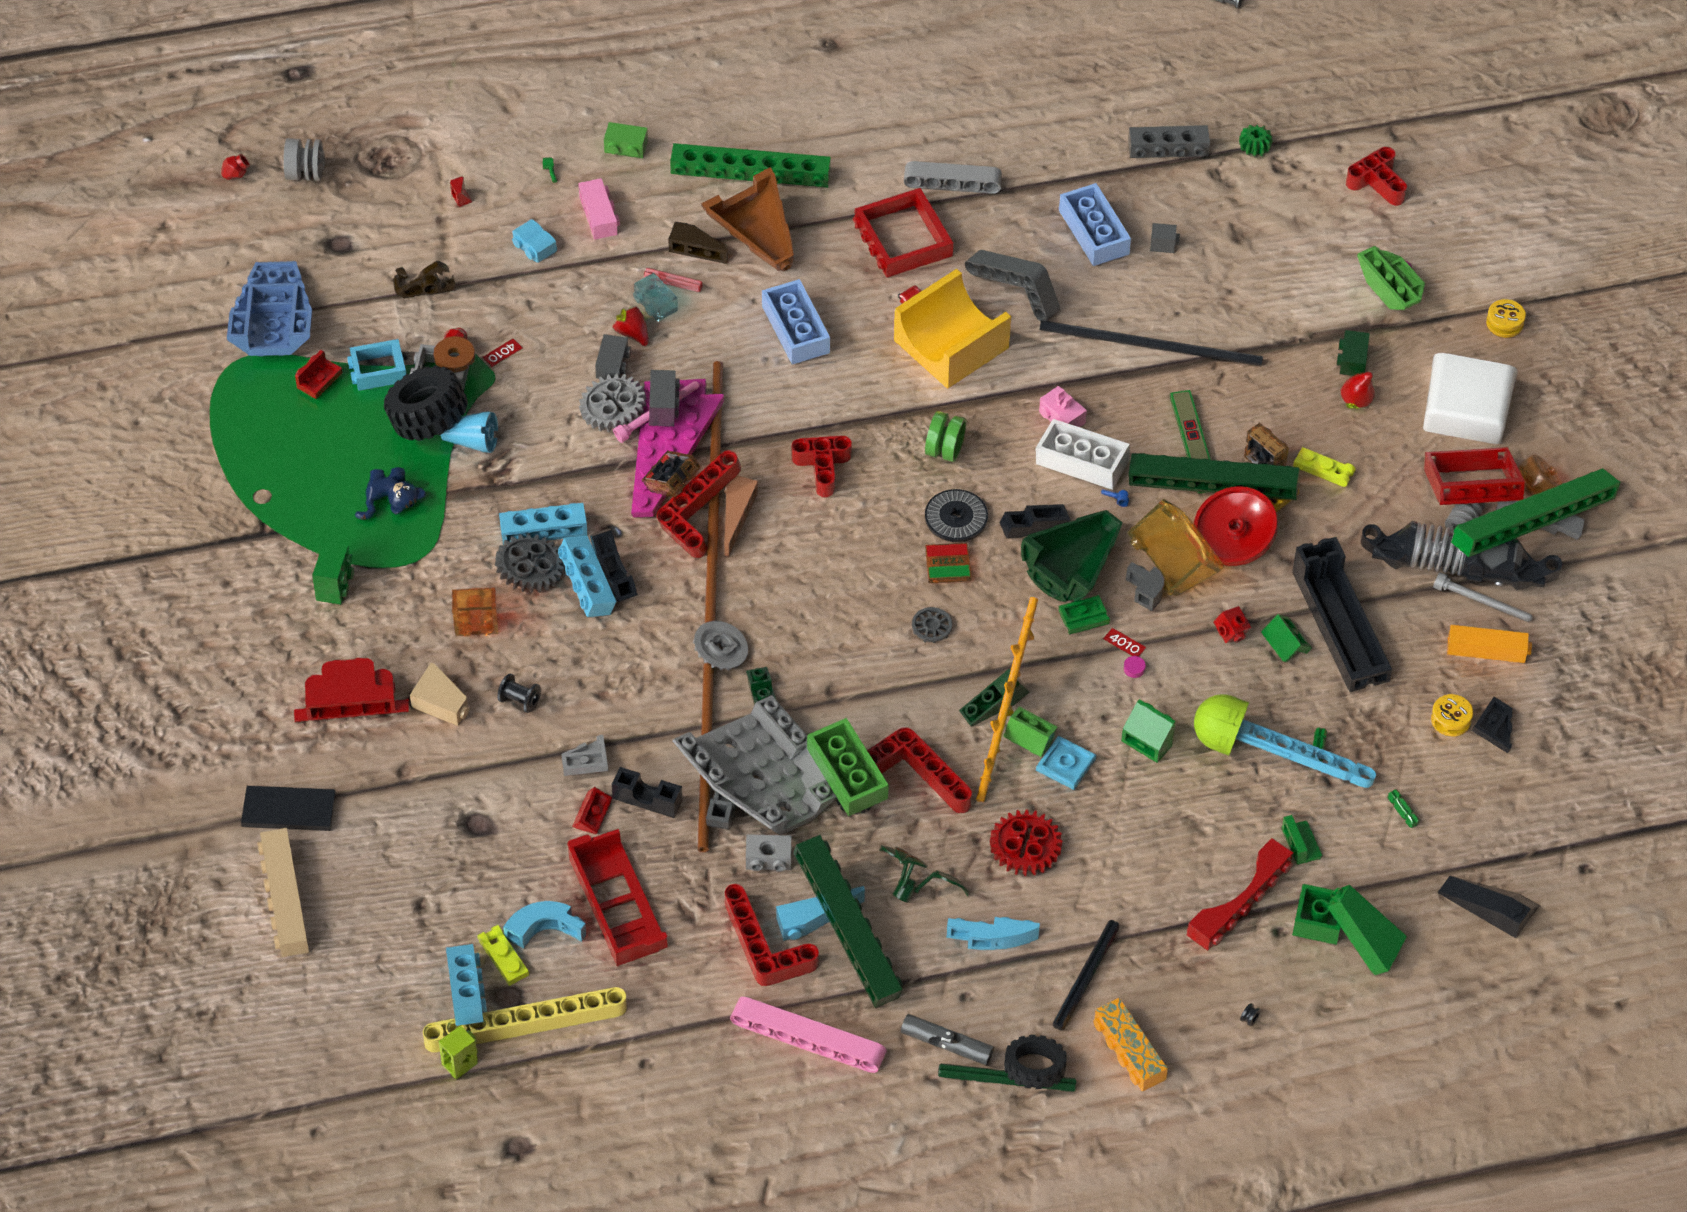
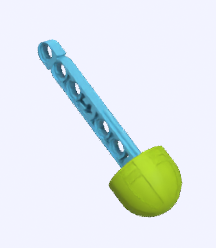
(1221, 722)

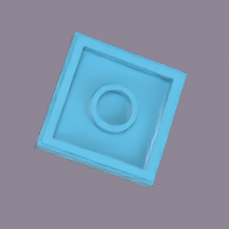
(1066, 762)

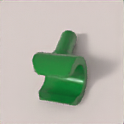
(548, 163)

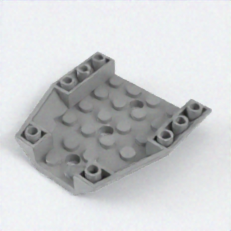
(765, 746)

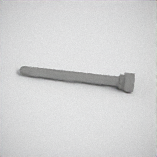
(1443, 582)

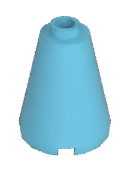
(474, 432)

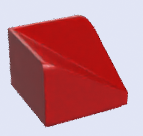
(458, 191)

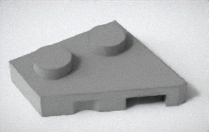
(586, 758)

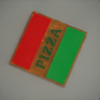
(948, 563)

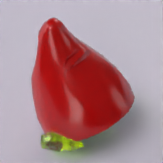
(632, 325)
(1358, 391)

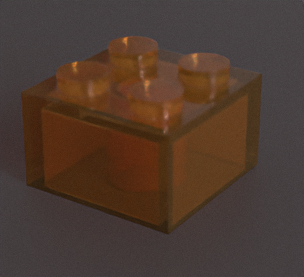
(475, 611)

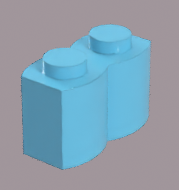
(534, 241)

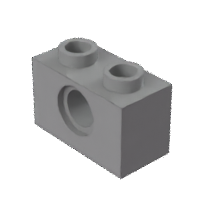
(776, 845)

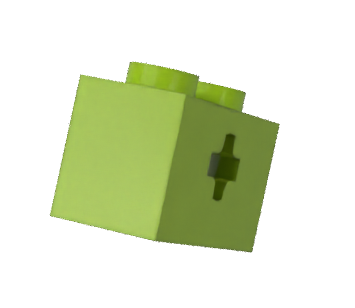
(458, 1051)

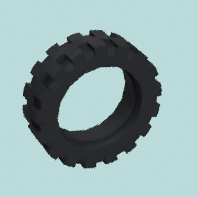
(1035, 1077)

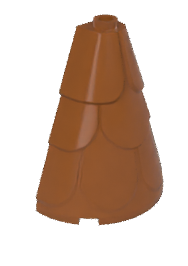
(756, 220)

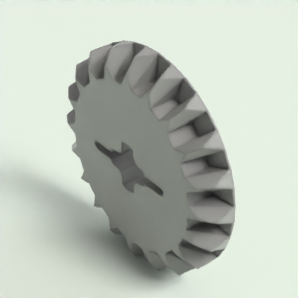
(729, 637)

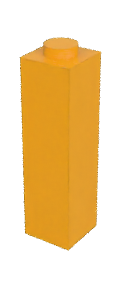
(1488, 643)

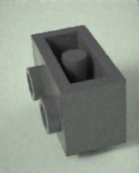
(612, 356)

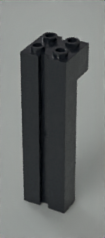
(1339, 614)

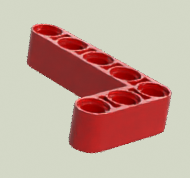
(695, 501)
(922, 766)
(756, 943)

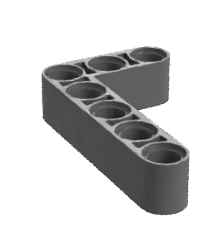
(1019, 273)

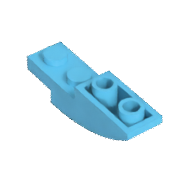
(1002, 935)

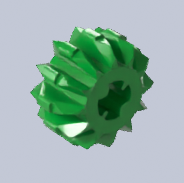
(1255, 140)

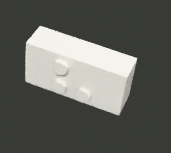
(1082, 454)

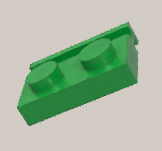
(1084, 614)

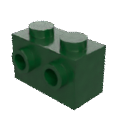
(1354, 352)

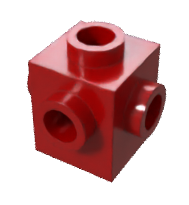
(1232, 625)

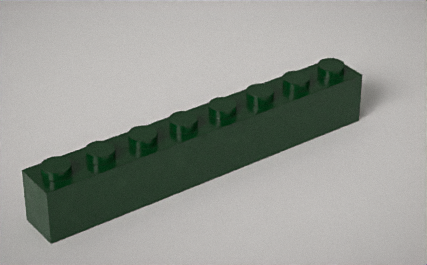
(1212, 475)
(848, 921)

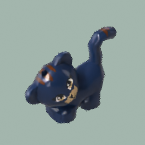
(399, 491)

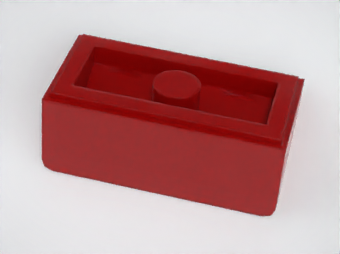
(592, 811)

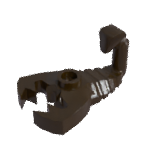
(425, 283)

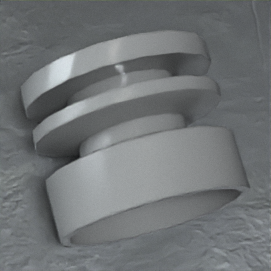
(306, 159)

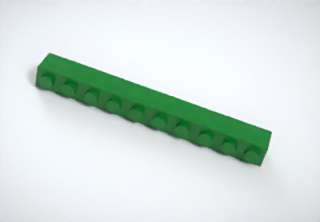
(1535, 512)

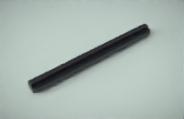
(1086, 975)

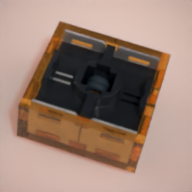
(1265, 447)
(671, 473)

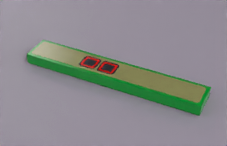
(1189, 425)

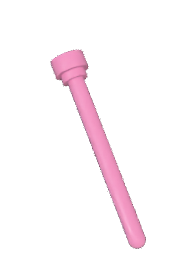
(623, 432)

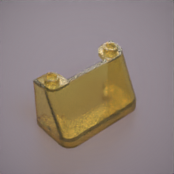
(1175, 547)

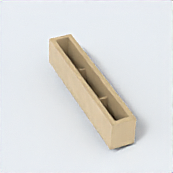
(284, 892)

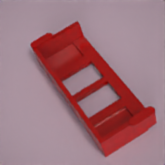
(604, 859)

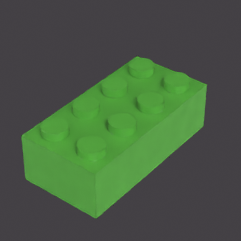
(847, 767)

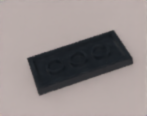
(288, 808)

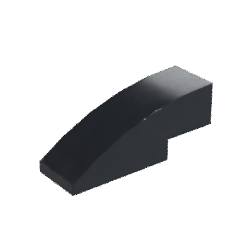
(1033, 519)

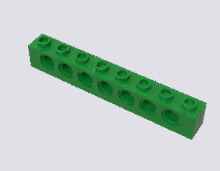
(745, 163)

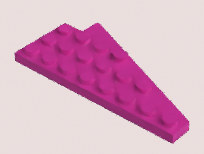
(694, 418)

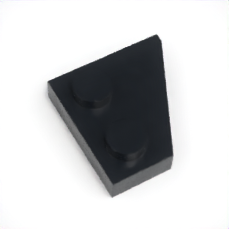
(1496, 724)

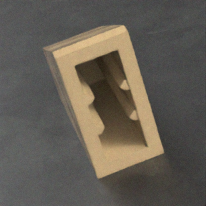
(439, 696)

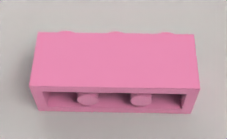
(598, 208)

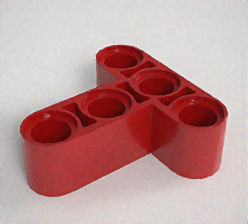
(1378, 173)
(822, 454)

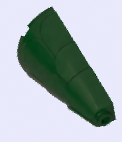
(1070, 555)

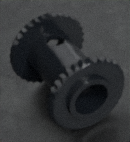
(517, 692)

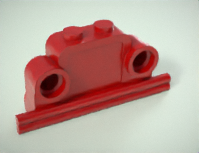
(349, 690)

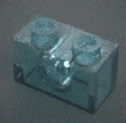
(655, 297)

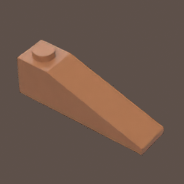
(739, 500)

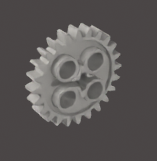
(621, 392)

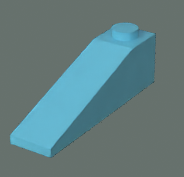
(805, 916)

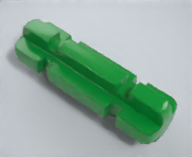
(1320, 739)
(1403, 808)

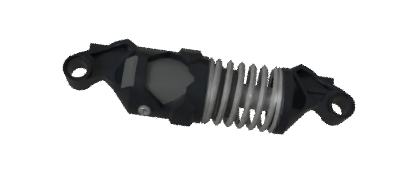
(1501, 564)

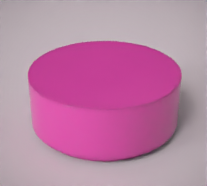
(1134, 666)

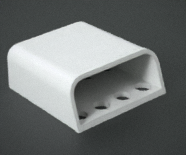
(1469, 398)

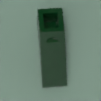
(989, 700)

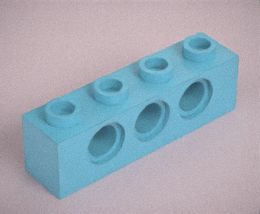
(547, 522)
(586, 576)
(464, 984)

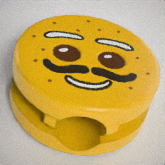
(1505, 318)
(1452, 715)

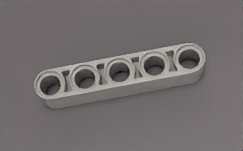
(952, 177)

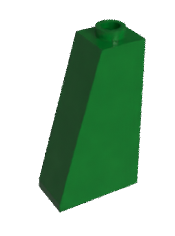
(1367, 929)

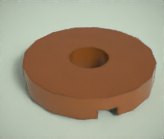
(454, 345)

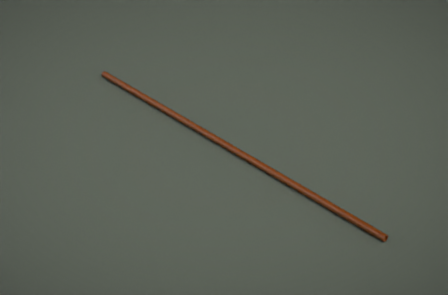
(710, 607)

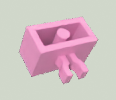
(1062, 407)

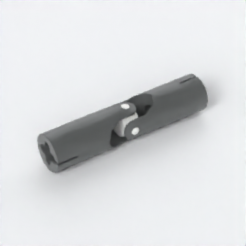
(943, 1038)

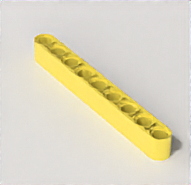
(535, 1013)

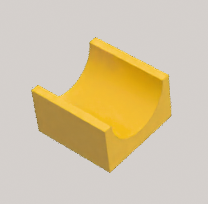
(948, 331)

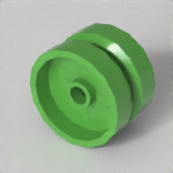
(945, 436)

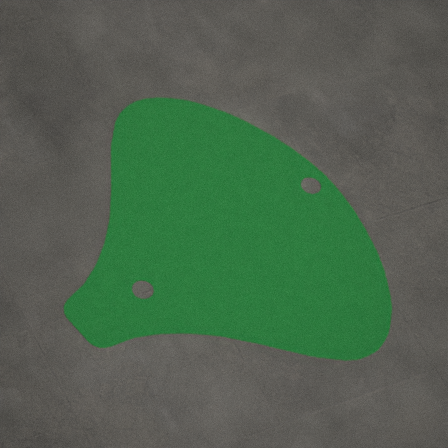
(321, 454)

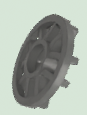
(931, 624)

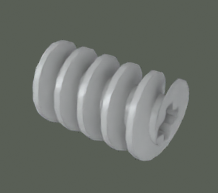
(1462, 513)

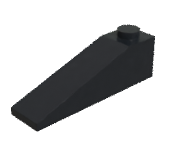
(1496, 906)

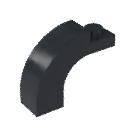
(618, 578)

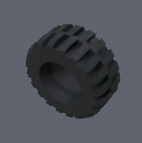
(425, 403)

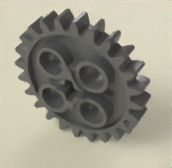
(529, 563)

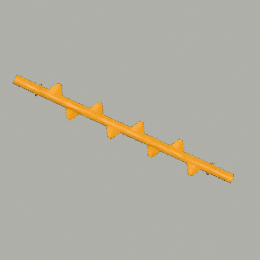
(1006, 708)

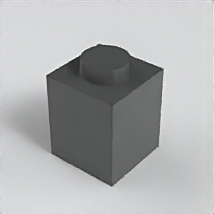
(1164, 238)

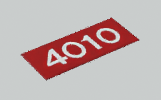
(502, 352)
(1124, 642)

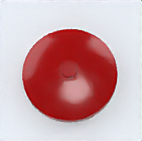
(1238, 524)

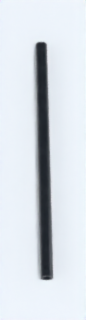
(1151, 343)

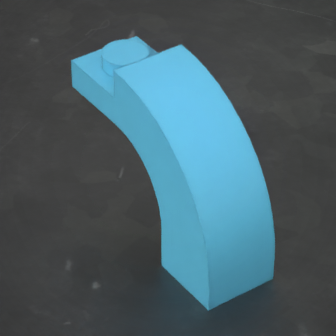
(540, 917)

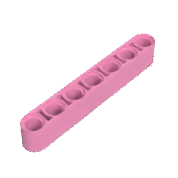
(808, 1034)

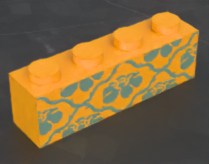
(1130, 1044)

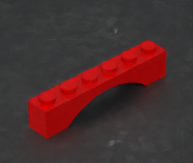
(1212, 923)

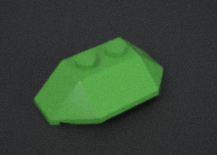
(1391, 278)

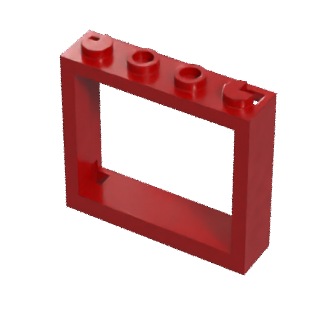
(905, 262)
(1476, 490)

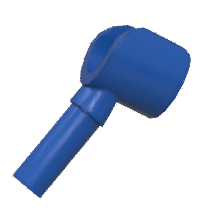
(1122, 497)

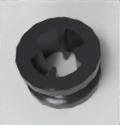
(1250, 1014)

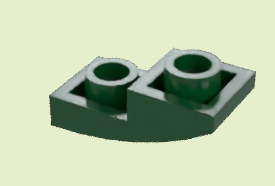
(760, 683)

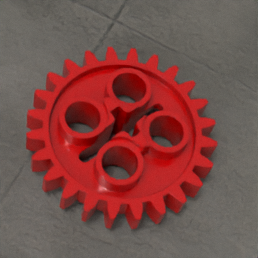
(1045, 847)

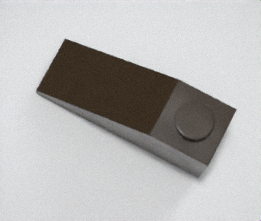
(694, 242)

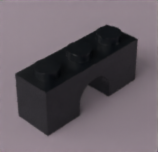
(632, 790)

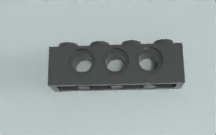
(1168, 141)

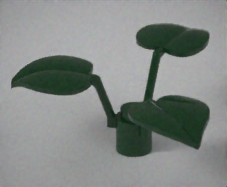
(906, 885)

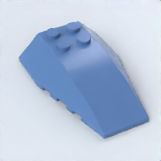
(271, 311)

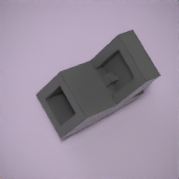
(1149, 585)
(720, 812)

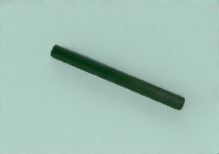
(994, 1076)

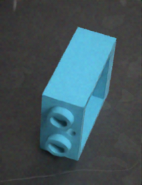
(373, 351)

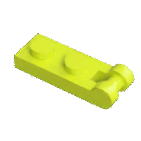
(1324, 467)
(503, 955)

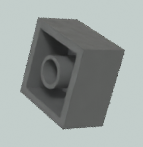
(663, 397)

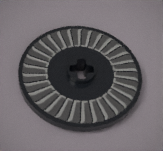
(949, 527)

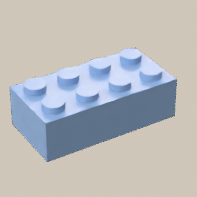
(1094, 224)
(795, 321)

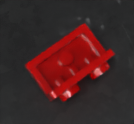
(317, 375)

